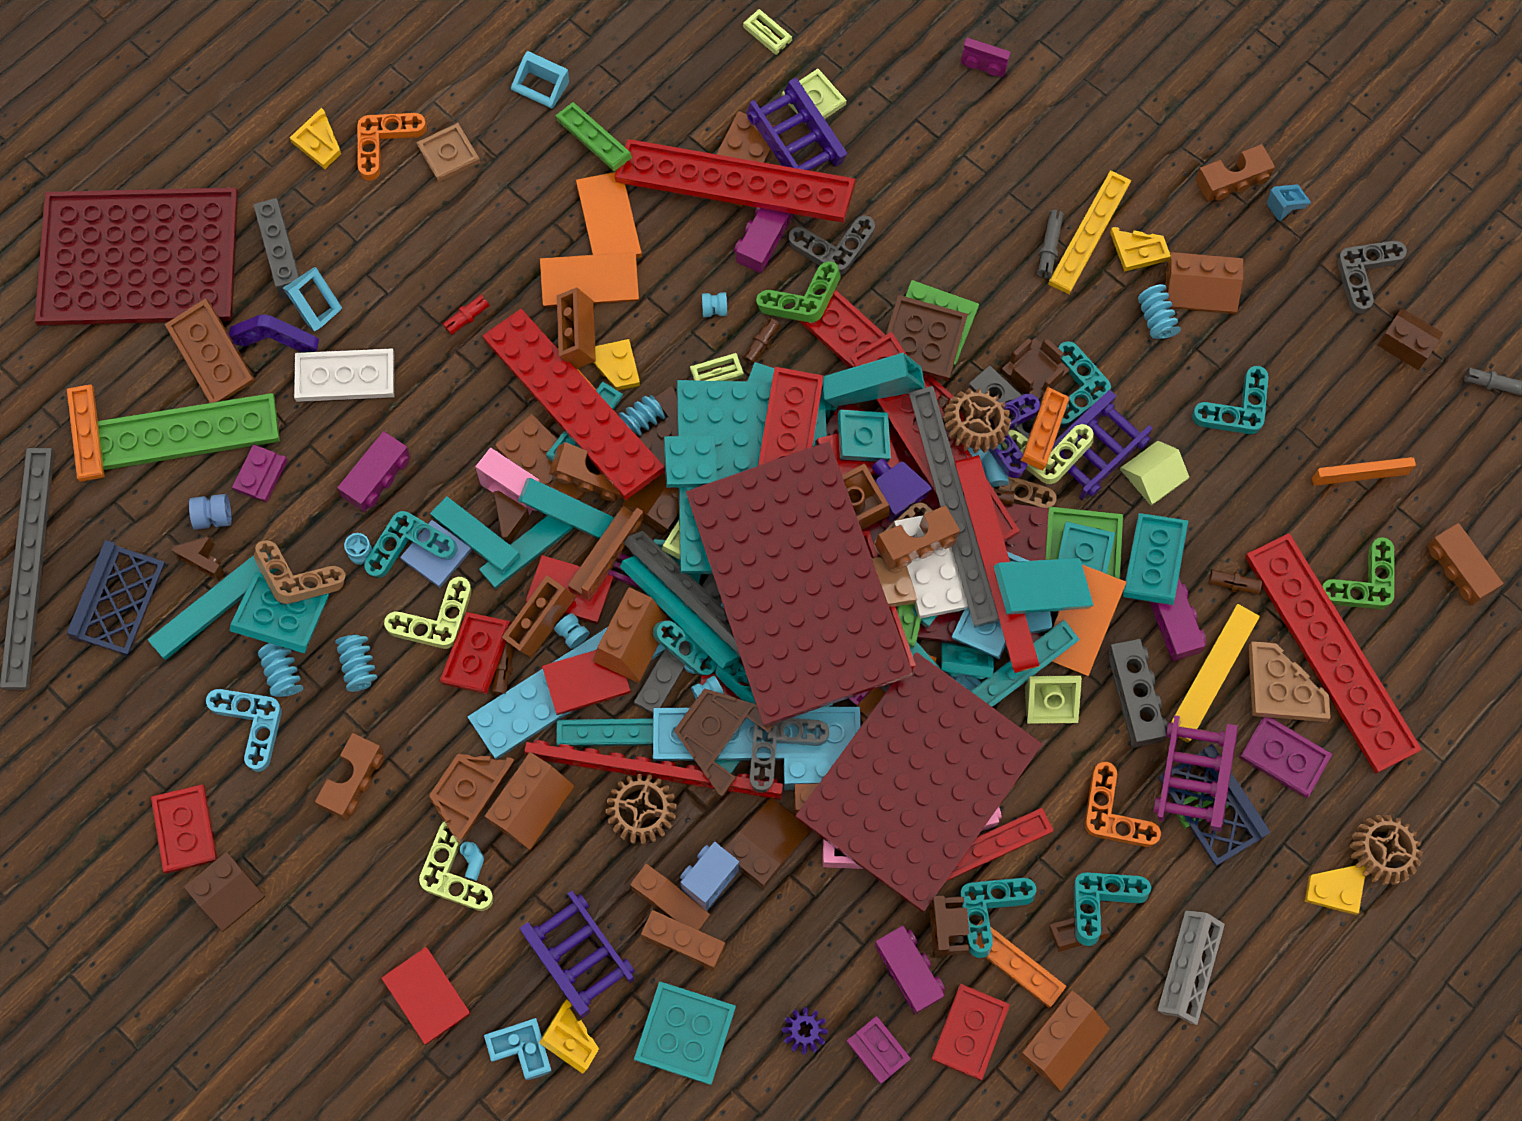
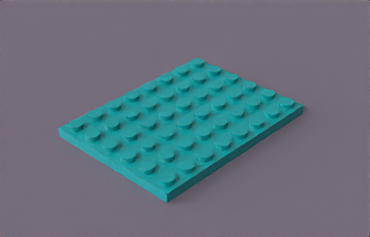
(736, 418)

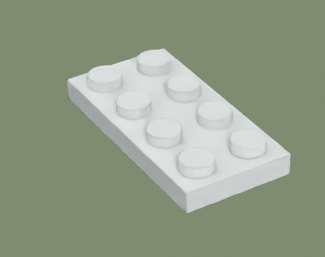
(344, 375)
(934, 577)

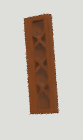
(606, 553)

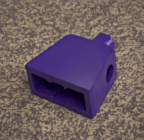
(900, 487)

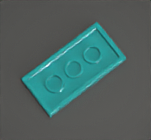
(1155, 559)
(1043, 586)

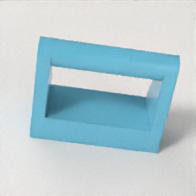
(546, 70)
(303, 307)

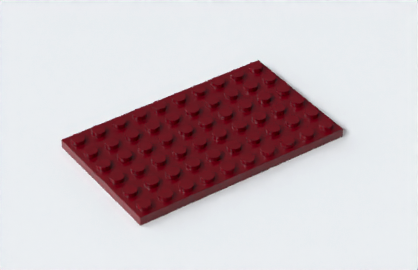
(798, 584)

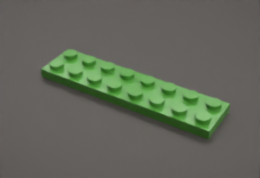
(188, 431)

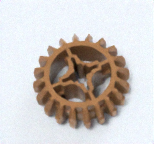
(976, 429)
(652, 811)
(1405, 853)

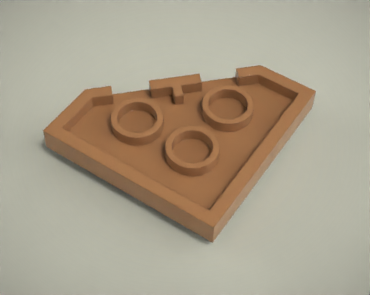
(1283, 687)

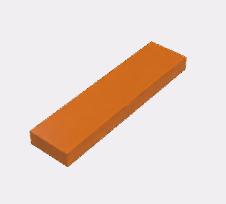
(1045, 429)
(85, 433)
(1363, 471)
(1023, 969)

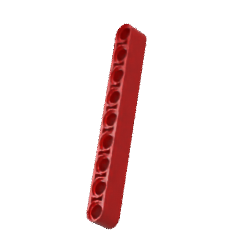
(994, 551)

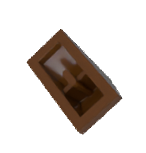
(511, 516)

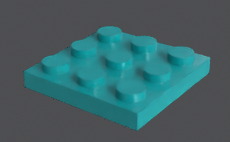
(275, 622)
(685, 1033)

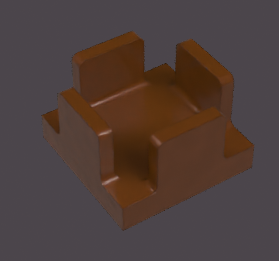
(1035, 367)
(948, 926)

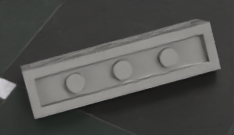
(1187, 964)

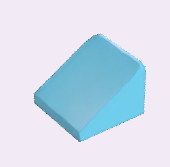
(1039, 622)

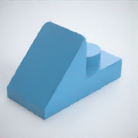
(1285, 199)

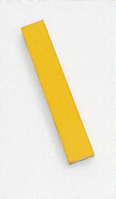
(1089, 232)
(1216, 668)

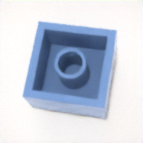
(709, 875)

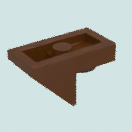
(197, 555)

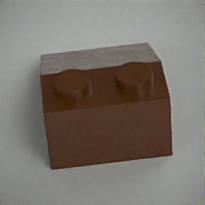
(767, 843)

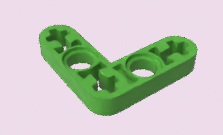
(808, 301)
(1374, 583)

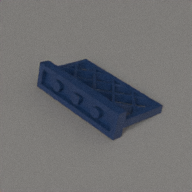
(93, 597)
(1236, 800)

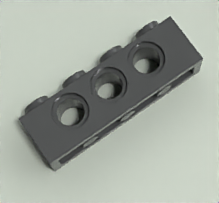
(277, 244)
(993, 382)
(1139, 731)

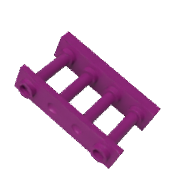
(1218, 789)

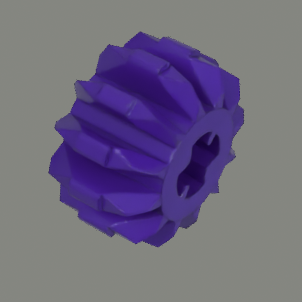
(813, 1034)

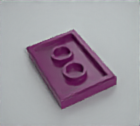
(1285, 756)

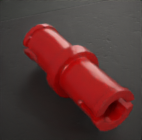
(466, 314)

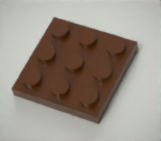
(928, 334)

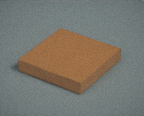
(448, 152)

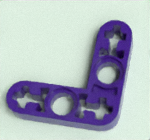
(267, 326)
(1002, 457)

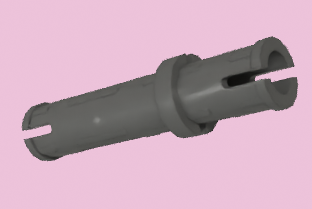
(1049, 251)
(1492, 380)

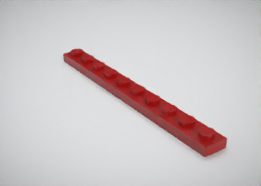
(665, 771)

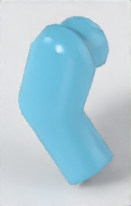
(474, 858)

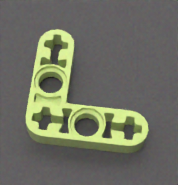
(1067, 443)
(442, 624)
(446, 879)

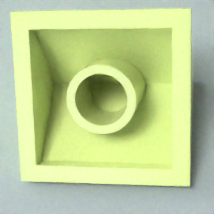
(1156, 471)
(1053, 699)

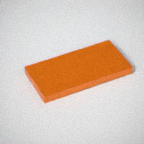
(608, 215)
(600, 277)
(1091, 623)

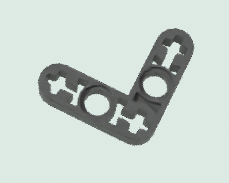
(833, 253)
(1358, 267)
(779, 736)

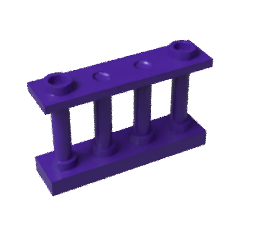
(808, 114)
(1104, 407)
(567, 977)

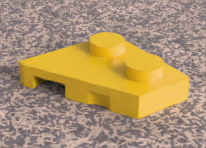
(317, 140)
(1139, 249)
(617, 364)
(1337, 889)
(569, 1039)

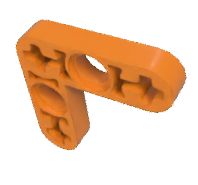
(374, 135)
(1109, 820)

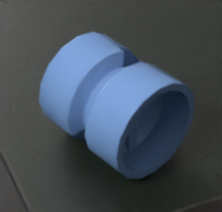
(211, 511)

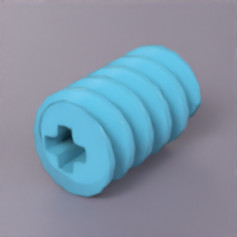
(1156, 312)
(642, 414)
(355, 662)
(278, 670)

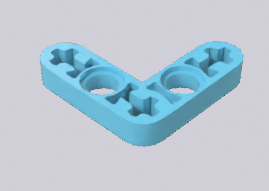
(260, 721)

